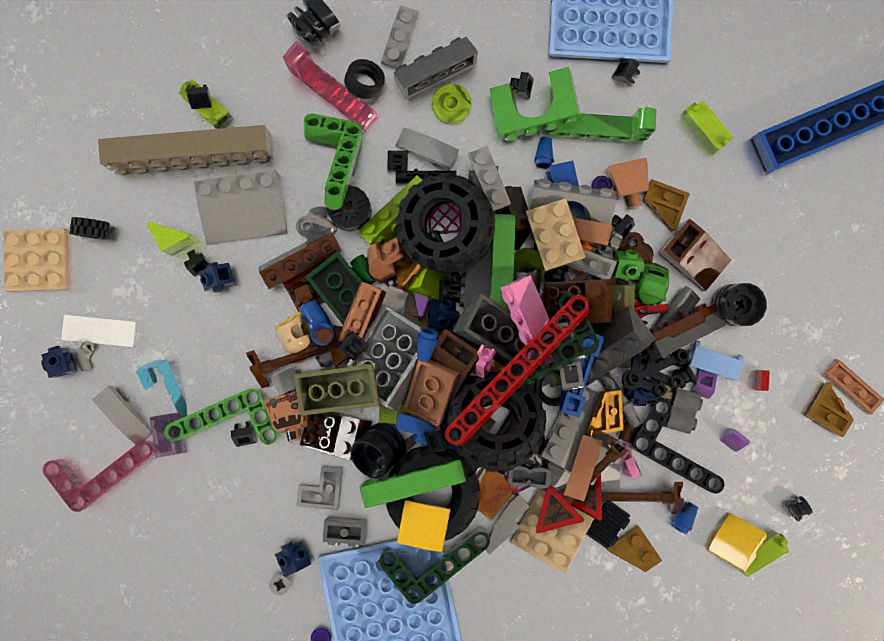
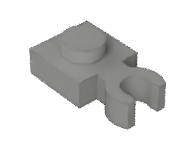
(613, 244)

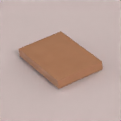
(430, 392)

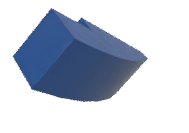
(414, 425)

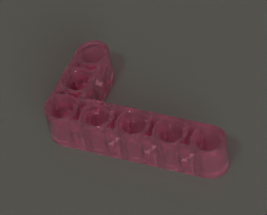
(303, 67)
(102, 479)

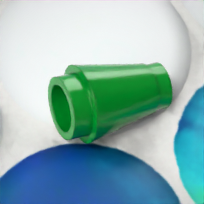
(360, 267)

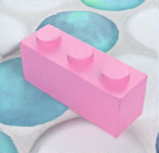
(525, 308)

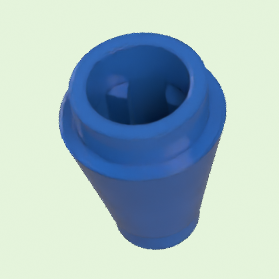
(544, 153)
(426, 344)
(684, 521)

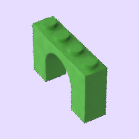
(562, 110)

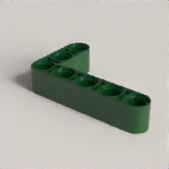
(560, 360)
(435, 569)

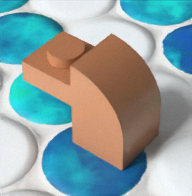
(382, 259)

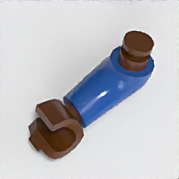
(313, 314)

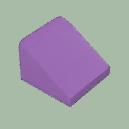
(421, 305)
(704, 384)
(734, 439)

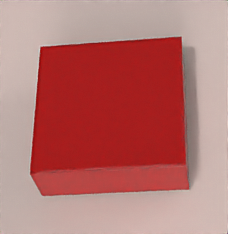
(655, 309)
(762, 380)

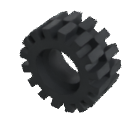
(89, 228)

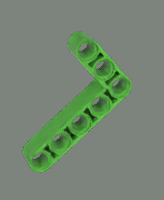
(612, 127)
(348, 139)
(502, 256)
(224, 414)
(379, 491)

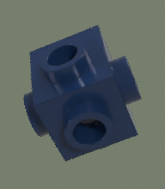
(216, 277)
(442, 314)
(57, 362)
(640, 396)
(292, 558)

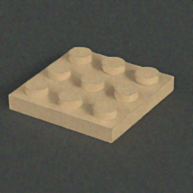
(35, 260)
(554, 546)

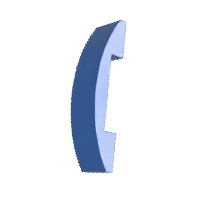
(572, 400)

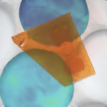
(494, 494)

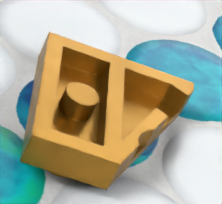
(666, 202)
(405, 269)
(830, 411)
(607, 413)
(636, 550)

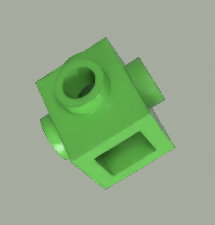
(628, 265)

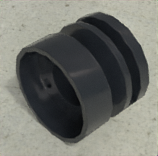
(312, 21)
(353, 219)
(749, 301)
(378, 450)

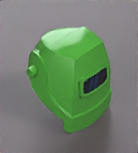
(652, 284)

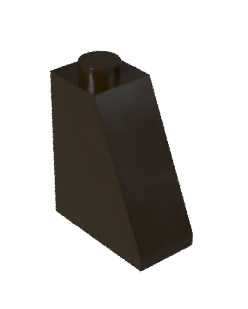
(518, 208)

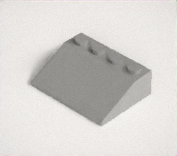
(241, 207)
(393, 353)
(566, 434)

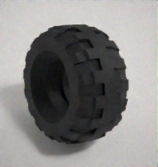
(470, 242)
(500, 451)
(465, 495)

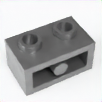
(344, 531)

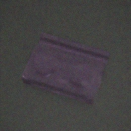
(162, 445)

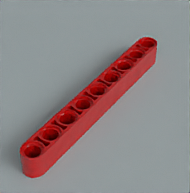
(519, 360)

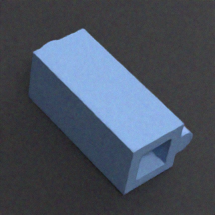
(714, 362)

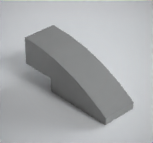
(427, 148)
(570, 375)
(122, 415)
(505, 523)

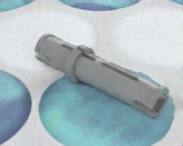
(628, 411)

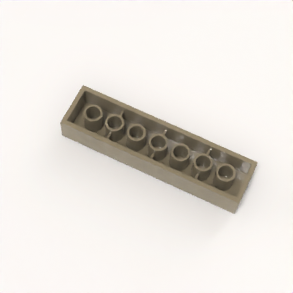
(185, 149)

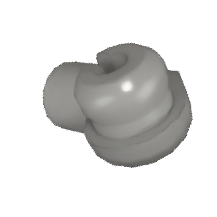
(83, 355)

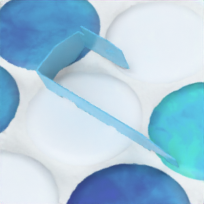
(147, 372)

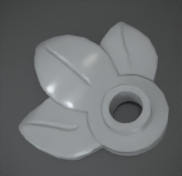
(318, 223)

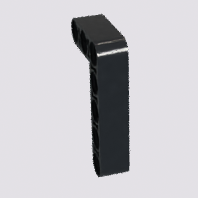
(669, 455)

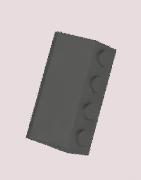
(436, 66)
(492, 326)
(621, 341)

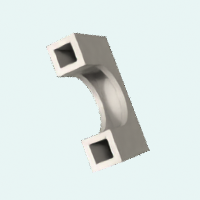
(597, 201)

